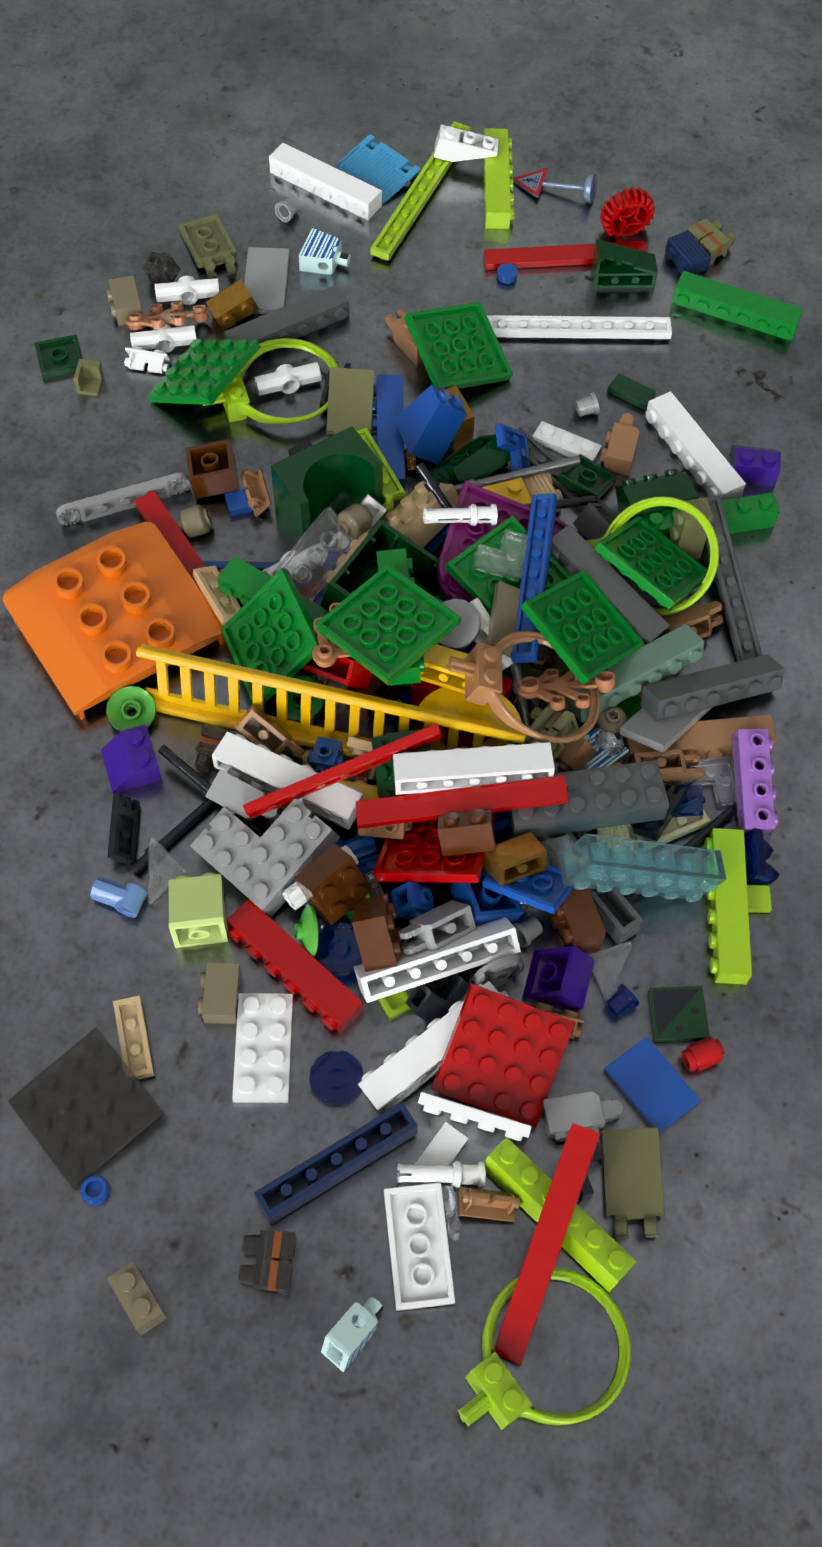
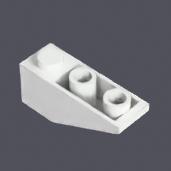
(462, 145)

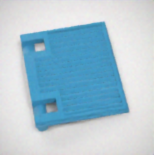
(378, 167)

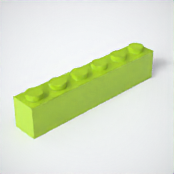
(498, 182)
(730, 911)
(584, 1239)

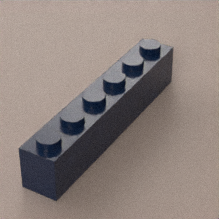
(336, 1163)

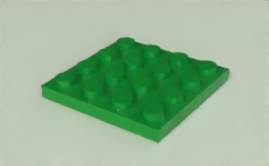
(458, 346)
(203, 371)
(652, 561)
(482, 584)
(388, 624)
(582, 626)
(272, 631)

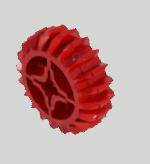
(627, 212)

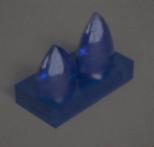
(755, 852)

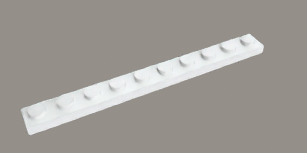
(581, 327)

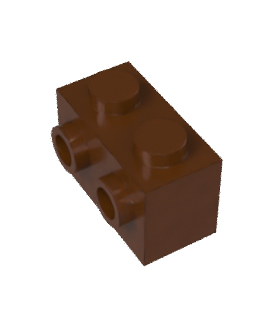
(466, 832)

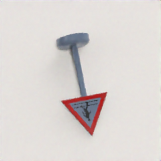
(534, 181)

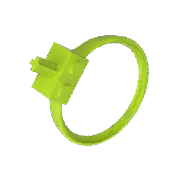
(235, 395)
(635, 508)
(500, 1392)

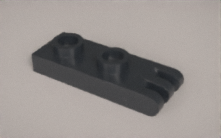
(123, 829)
(654, 829)

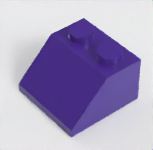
(756, 464)
(131, 760)
(559, 977)

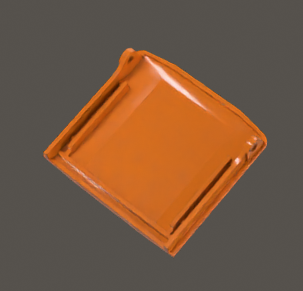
(104, 603)

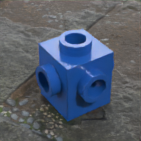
(325, 754)
(412, 900)

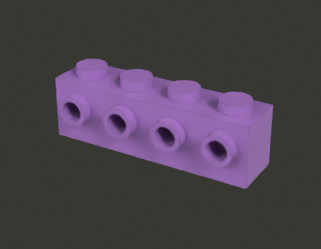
(754, 780)

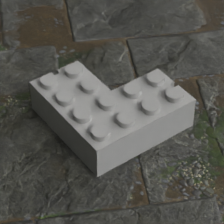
(267, 863)

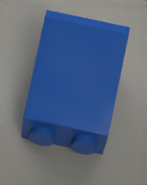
(431, 423)

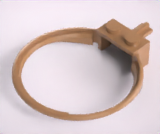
(484, 683)

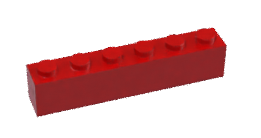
(345, 671)
(294, 966)

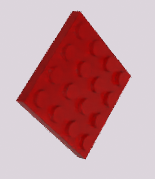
(421, 858)
(502, 1055)

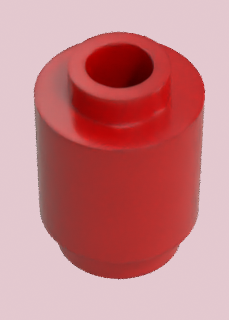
(703, 1054)

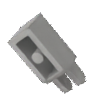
(233, 794)
(438, 927)
(580, 1109)

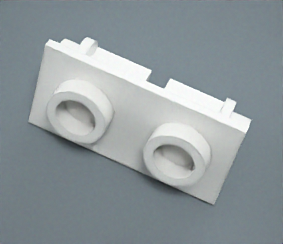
(139, 357)

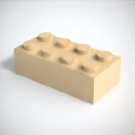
(408, 515)

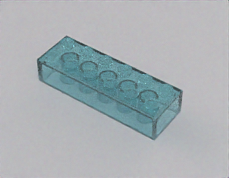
(641, 867)

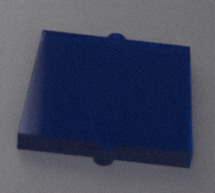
(693, 802)

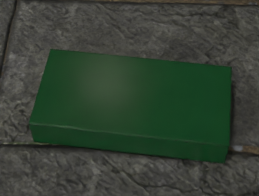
(631, 391)

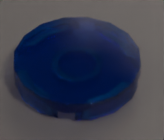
(338, 949)
(336, 1078)

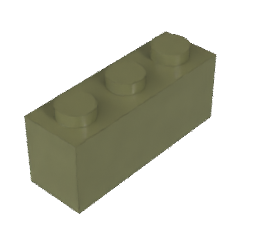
(687, 531)

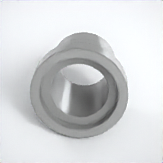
(286, 209)
(587, 405)
(527, 931)

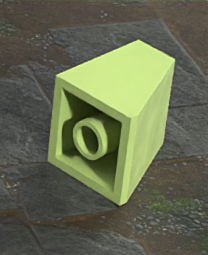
(197, 910)

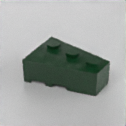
(622, 267)

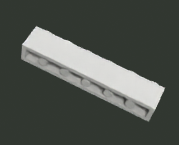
(325, 181)
(694, 448)
(471, 767)
(276, 771)
(472, 950)
(412, 1065)

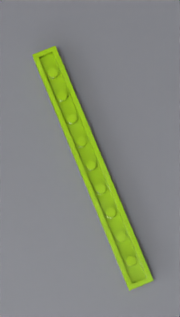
(411, 204)

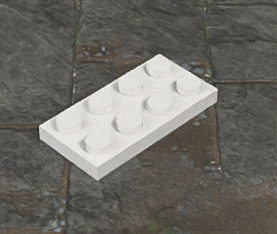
(263, 1048)
(461, 1113)
(418, 1246)

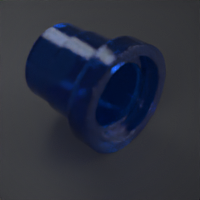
(622, 1001)

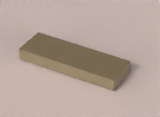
(503, 614)

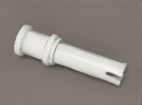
(469, 515)
(456, 1173)

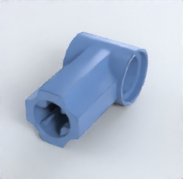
(125, 898)

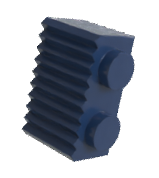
(687, 253)

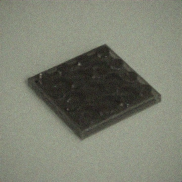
(85, 1107)

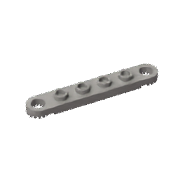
(121, 499)

